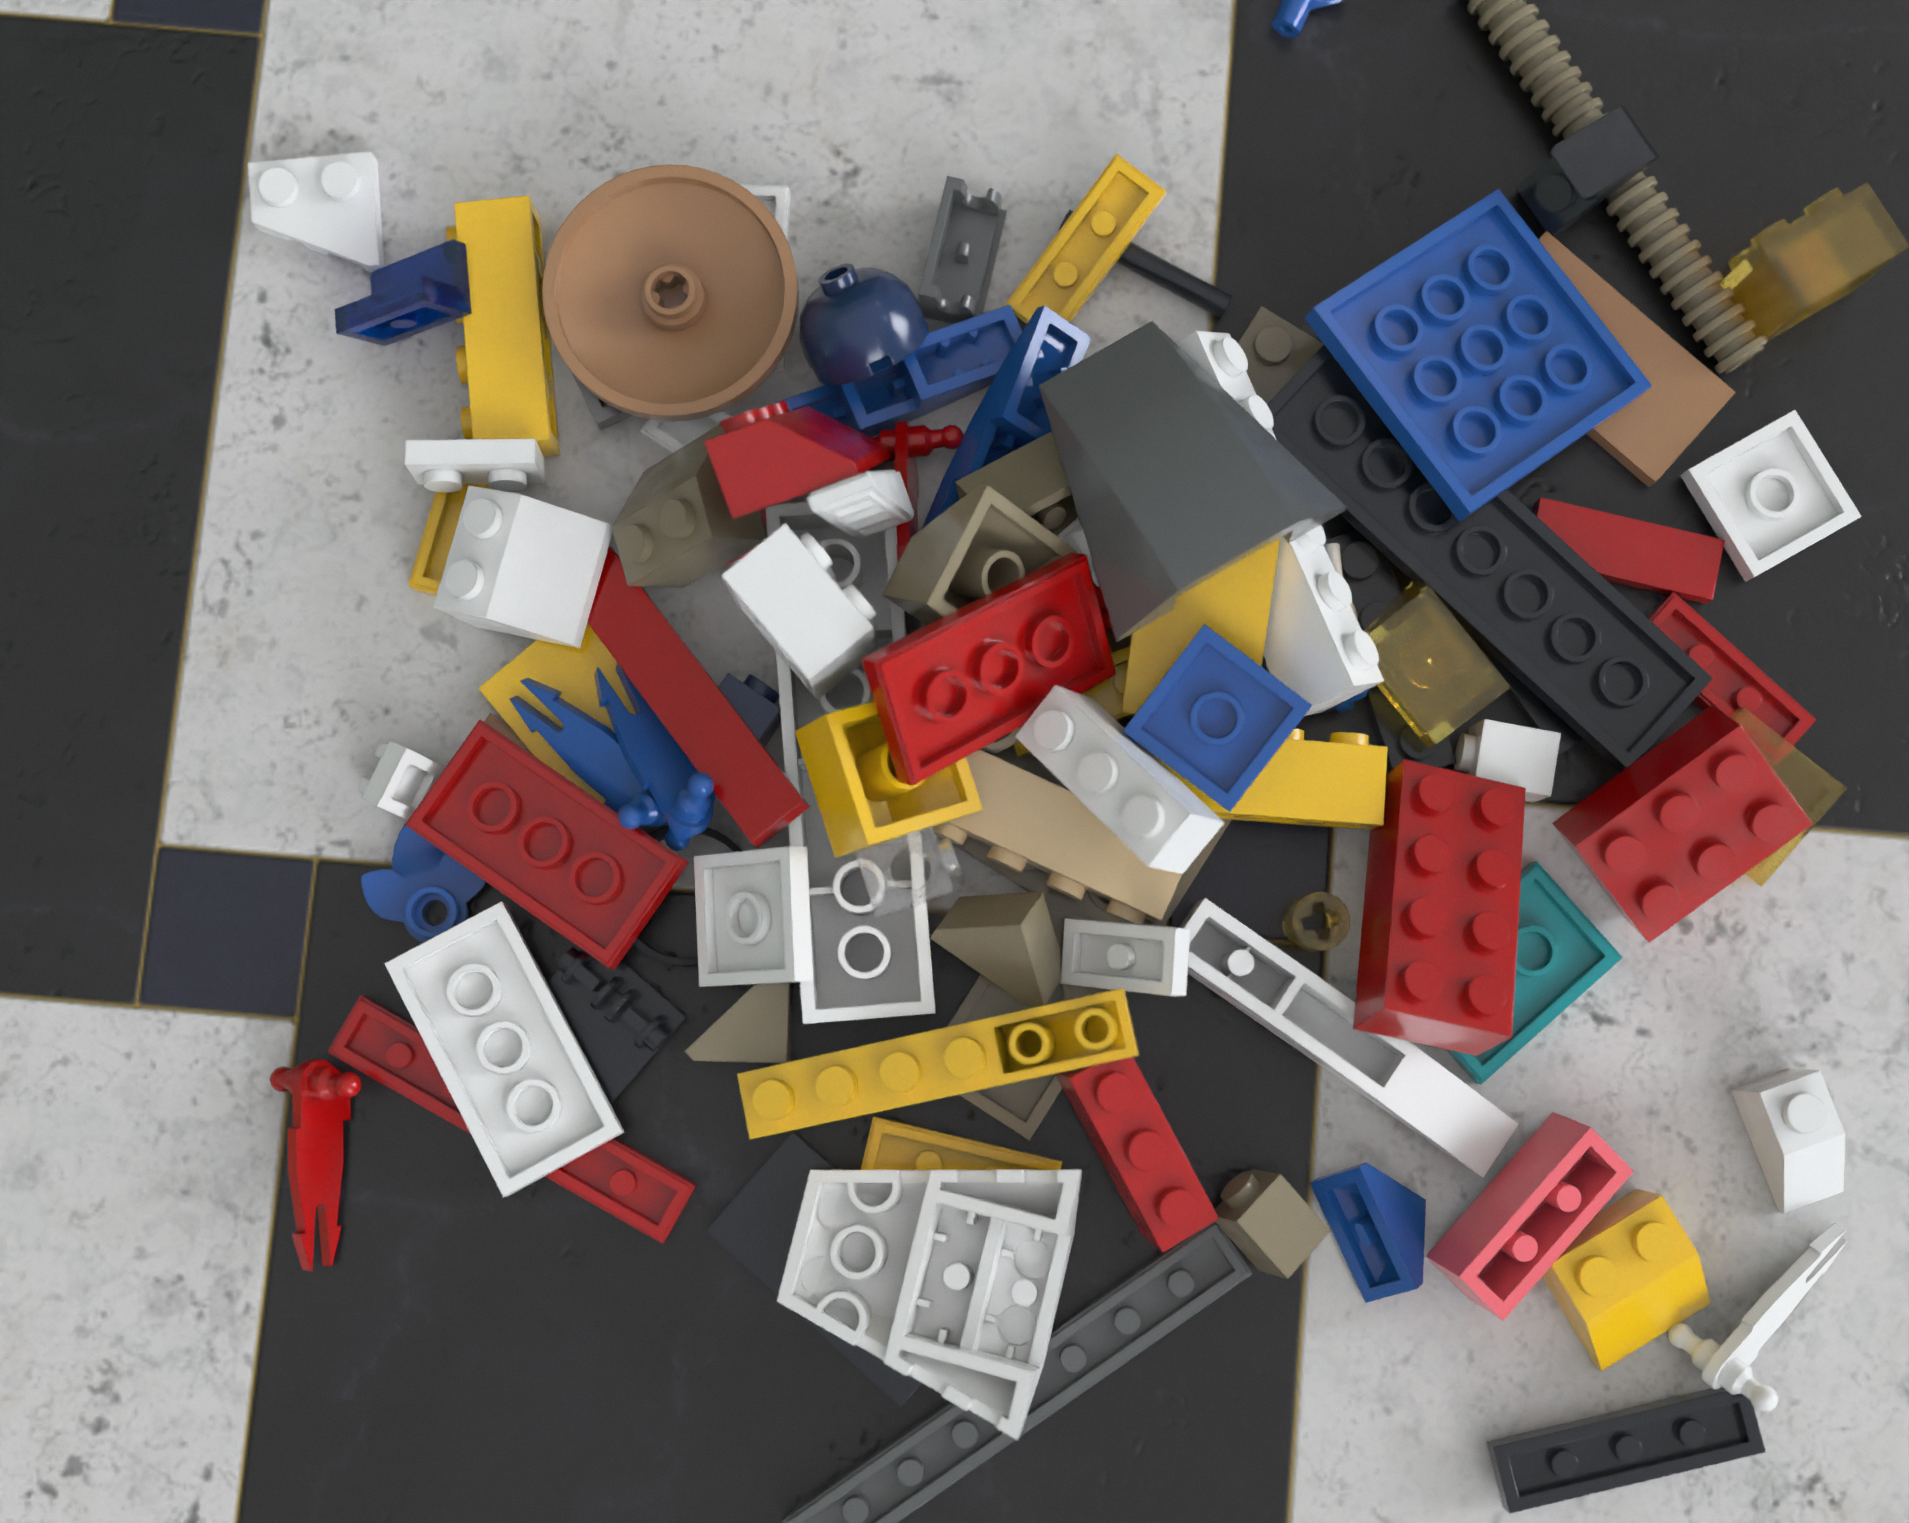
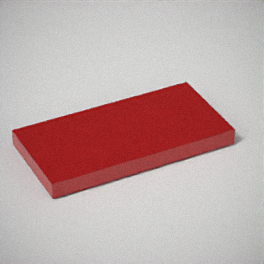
(988, 667)
(546, 844)

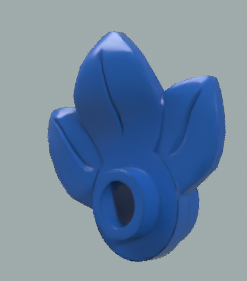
(417, 880)

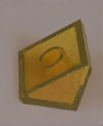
(1431, 665)

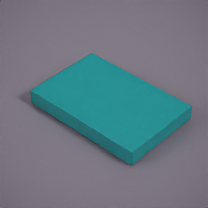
(1555, 964)

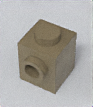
(1269, 1222)

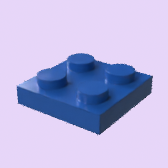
(1217, 718)

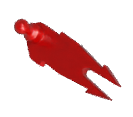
(905, 445)
(316, 1150)

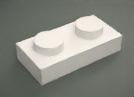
(497, 462)
(1125, 956)

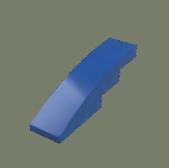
(939, 372)
(1012, 406)

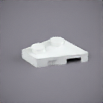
(323, 203)

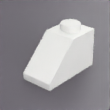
(1794, 1136)

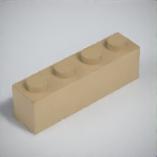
(1055, 832)

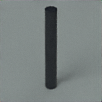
(1172, 278)

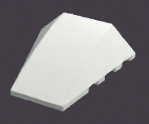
(939, 1275)

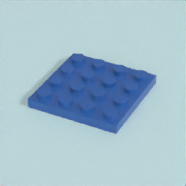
(1477, 353)

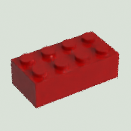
(1442, 910)

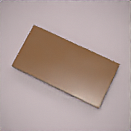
(1683, 391)

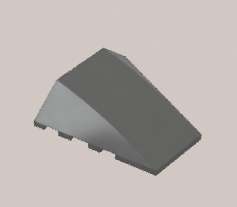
(1170, 474)

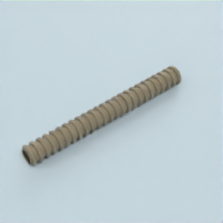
(1636, 202)

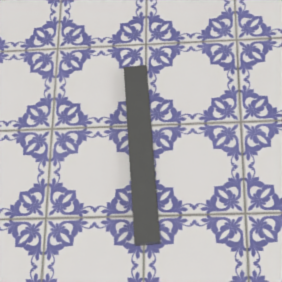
(1078, 1356)

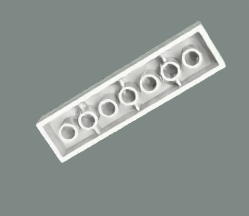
(859, 961)

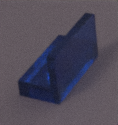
(410, 296)

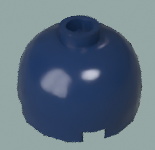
(857, 321)

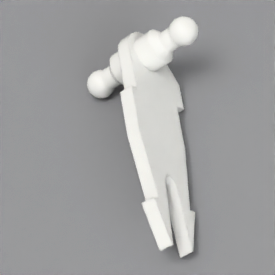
(1729, 1363)

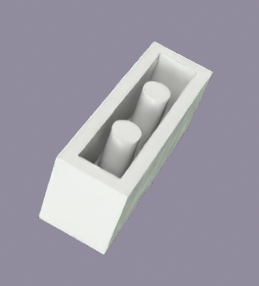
(1119, 780)

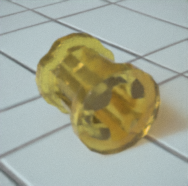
(1324, 904)

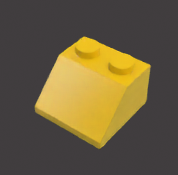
(860, 787)
(1628, 1277)

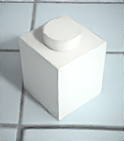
(1510, 756)

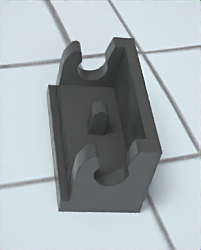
(961, 254)

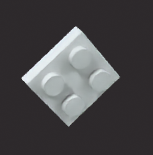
(1770, 495)
(753, 917)

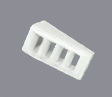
(864, 503)

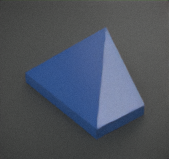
(1376, 1228)

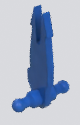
(592, 754)
(659, 763)

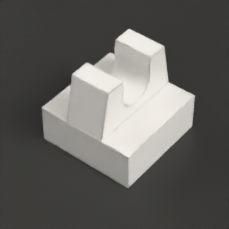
(399, 779)

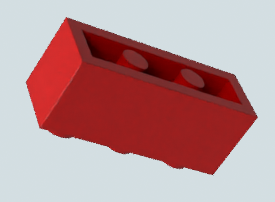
(1139, 1151)

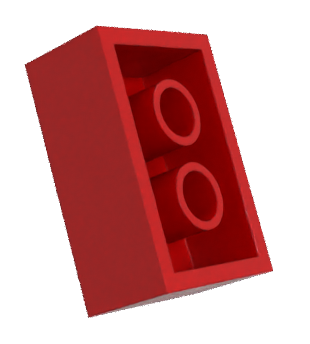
(1682, 822)

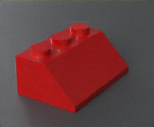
(786, 453)

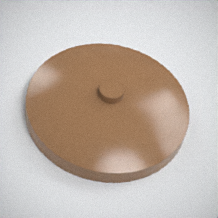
(671, 292)

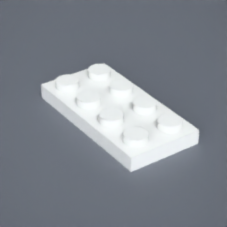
(504, 1049)

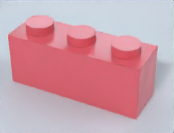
(1529, 1214)

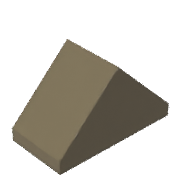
(1006, 942)
(752, 1029)

